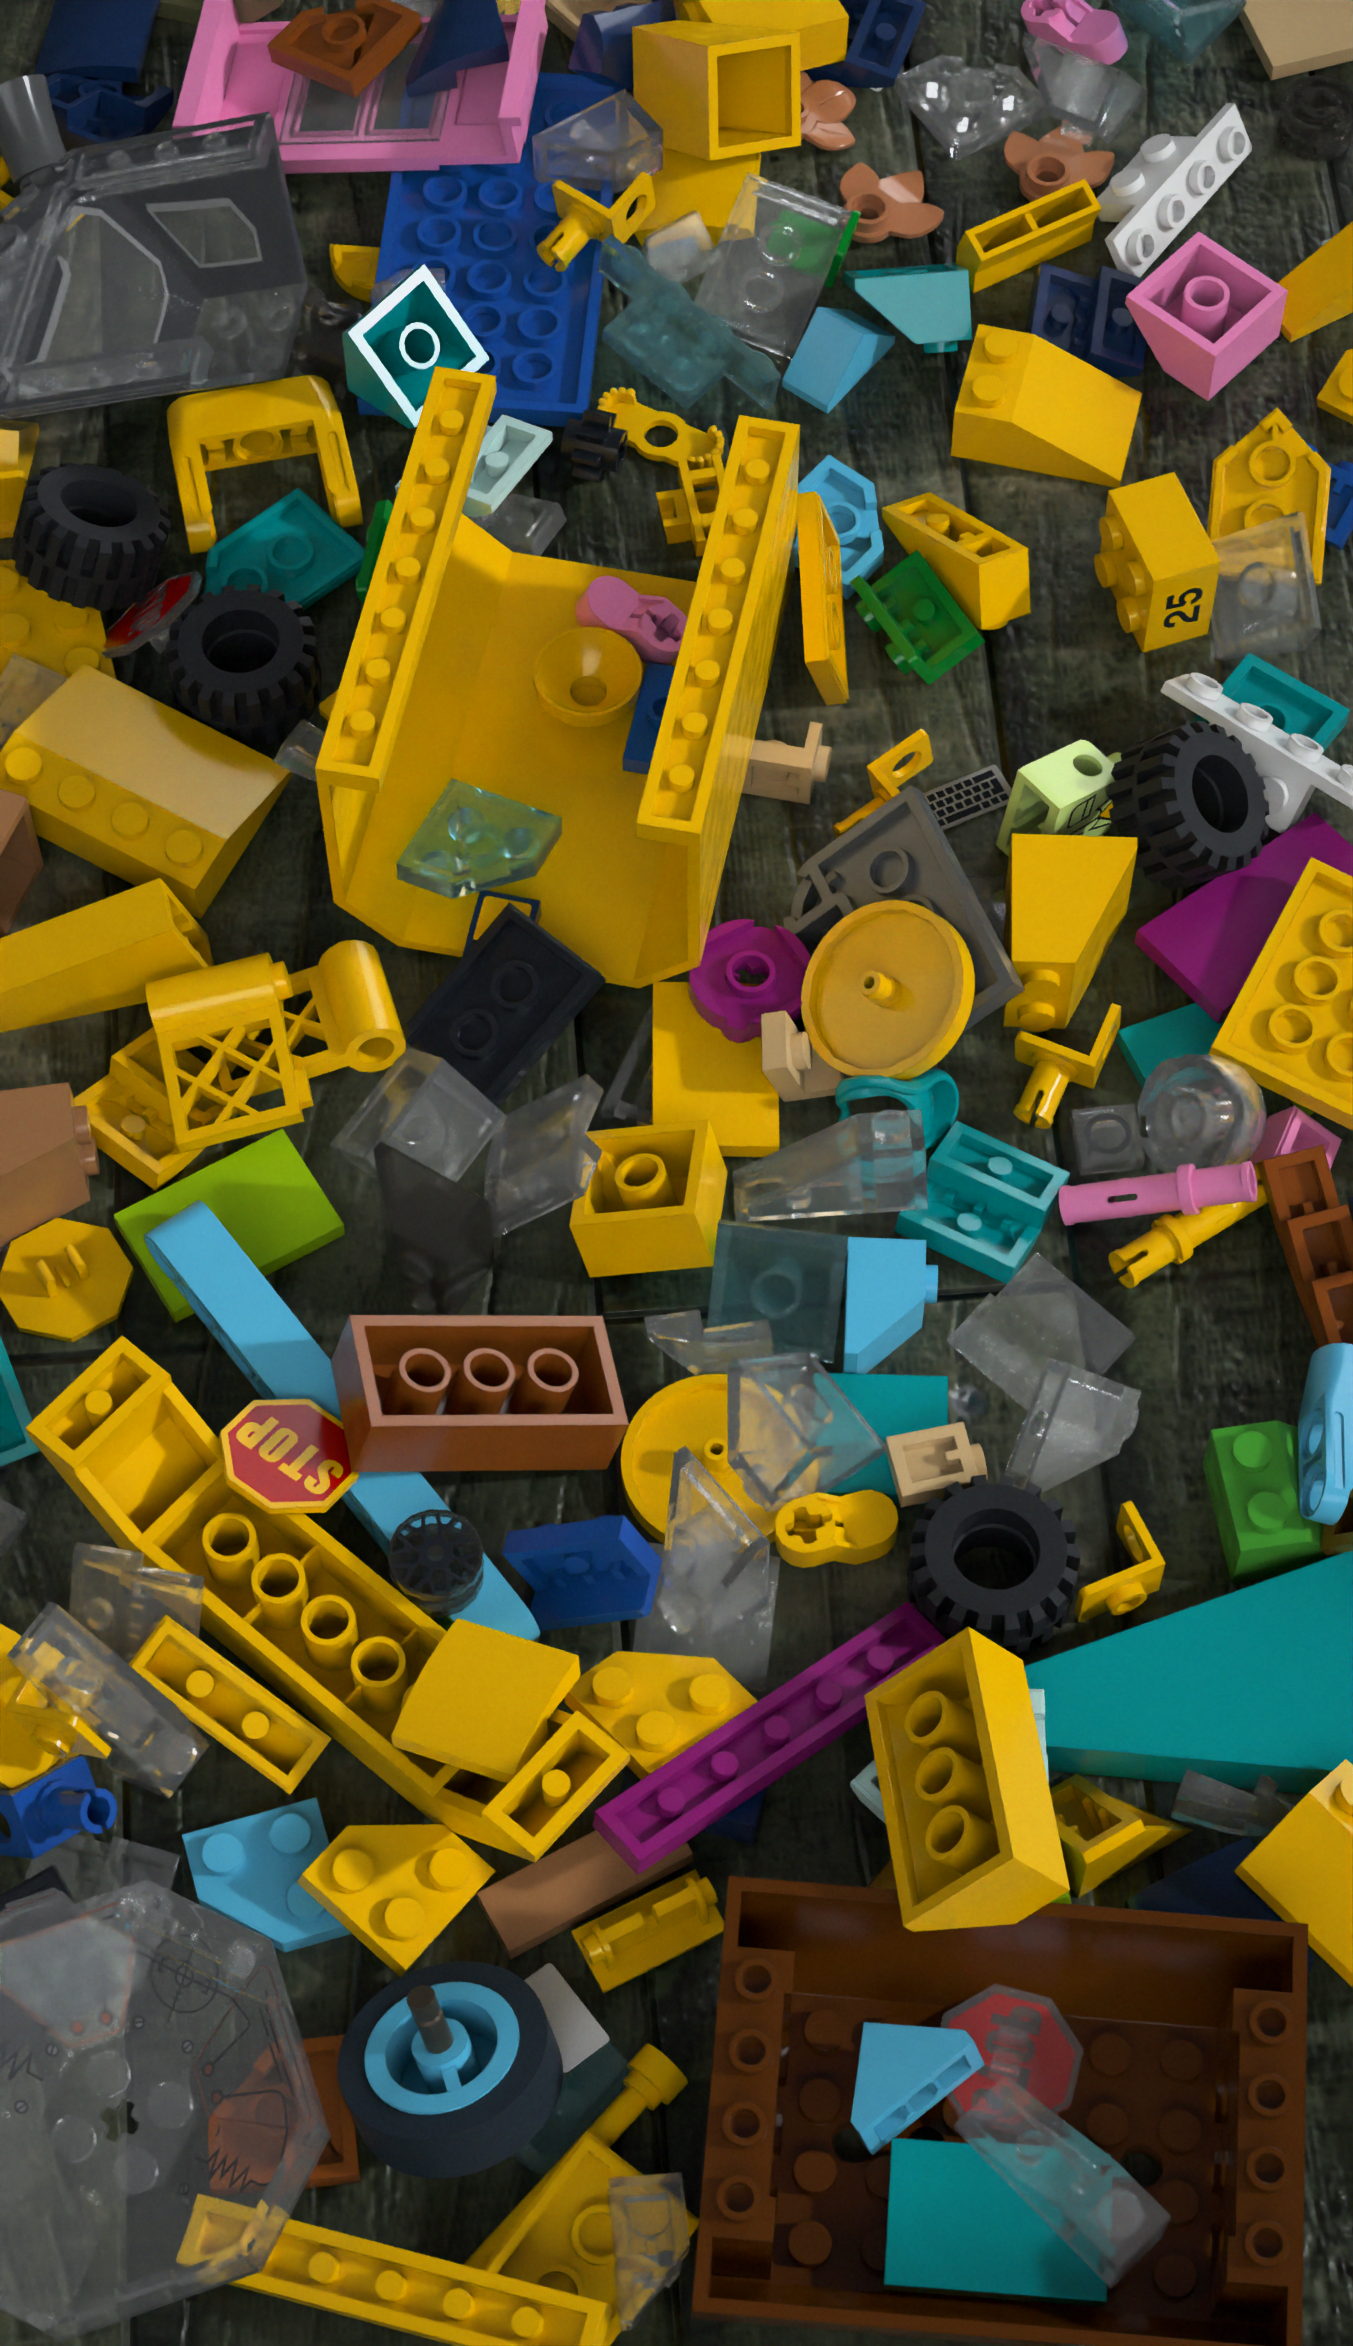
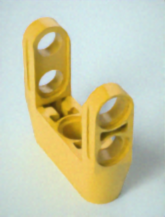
(254, 427)

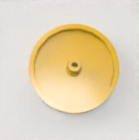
(888, 991)
(681, 1415)

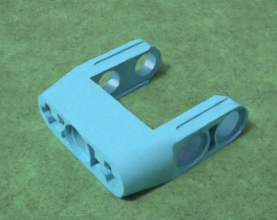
(1326, 1435)

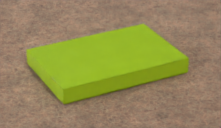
(260, 1198)

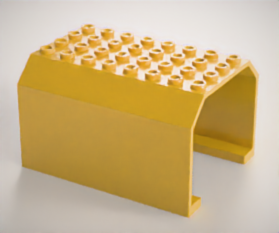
(449, 693)

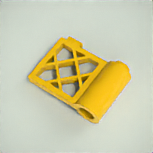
(225, 1006)
(353, 1013)

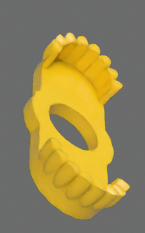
(638, 419)

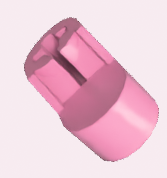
(1077, 28)
(646, 621)

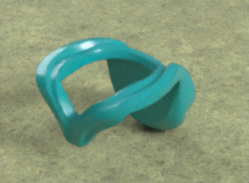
(931, 1092)

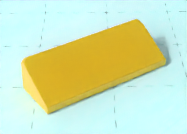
(230, 1704)

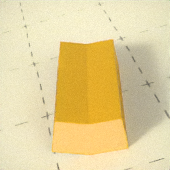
(1028, 235)

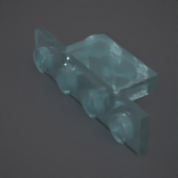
(675, 338)

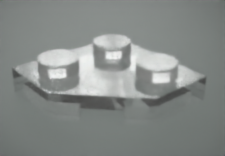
(968, 104)

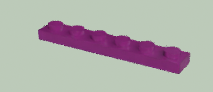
(761, 1742)

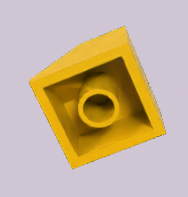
(651, 1200)

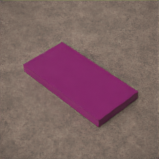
(1222, 927)

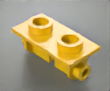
(650, 1930)

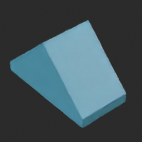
(834, 356)
(904, 2075)

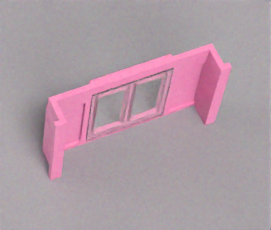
(382, 126)

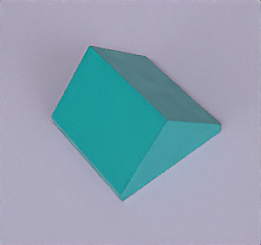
(400, 343)

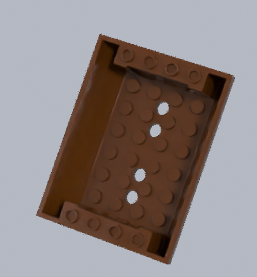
(1184, 2058)

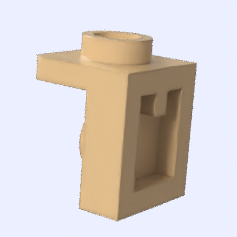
(787, 770)
(792, 1061)
(931, 1460)

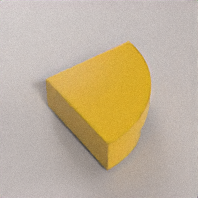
(355, 268)

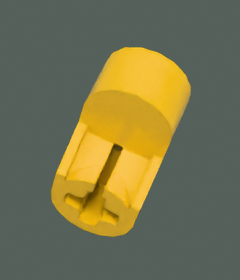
(836, 1528)

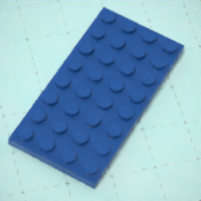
(485, 234)

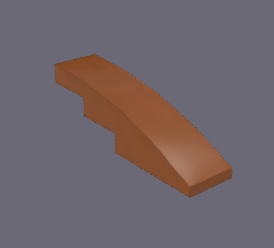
(1314, 1238)

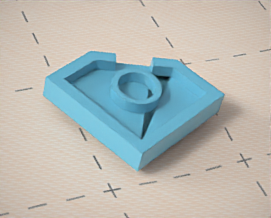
(853, 511)
(252, 1874)

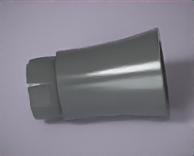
(29, 132)

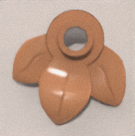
(822, 112)
(1054, 163)
(888, 204)

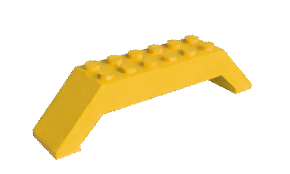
(297, 1602)

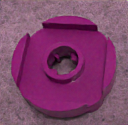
(741, 946)

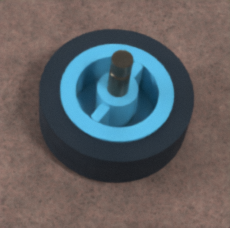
(450, 2069)

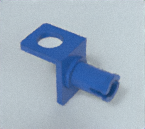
(54, 1809)

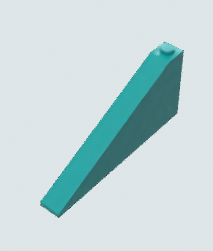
(1214, 1688)

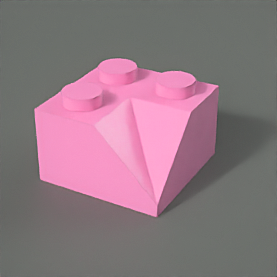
(1206, 314)

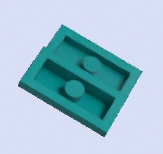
(984, 1202)

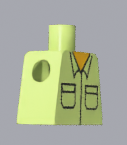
(1061, 795)

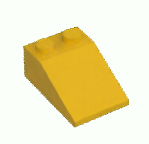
(1042, 410)

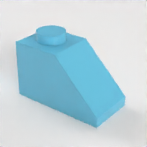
(884, 1298)

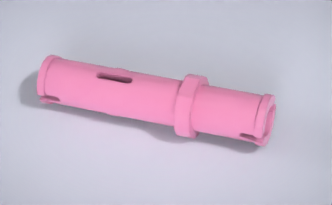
(1180, 1190)

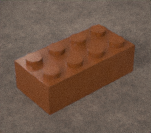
(478, 1393)

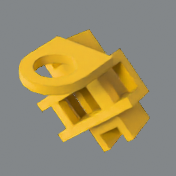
(692, 509)

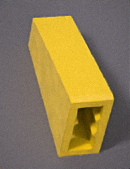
(98, 957)

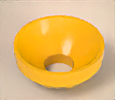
(587, 658)

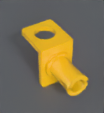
(588, 220)
(885, 782)
(1057, 1066)

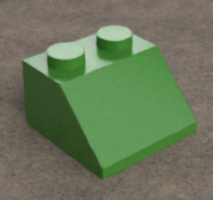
(1257, 1501)

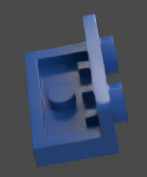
(585, 1571)

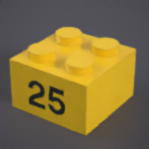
(1157, 562)

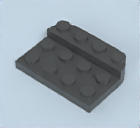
(903, 858)

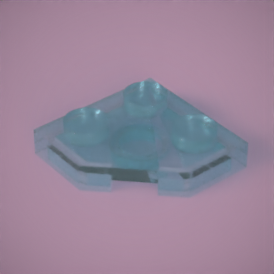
(477, 842)

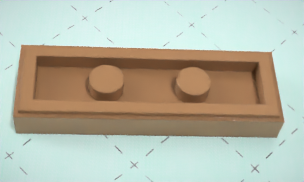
(566, 1890)

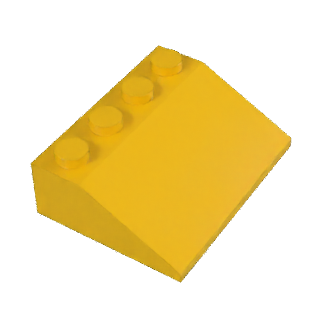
(139, 786)

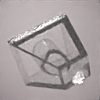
(1081, 92)
(793, 1429)
(711, 1557)

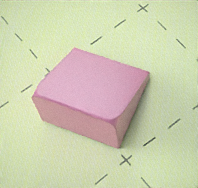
(1292, 1132)

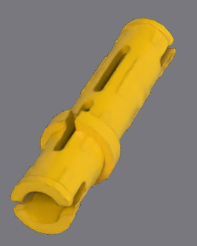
(1176, 1236)

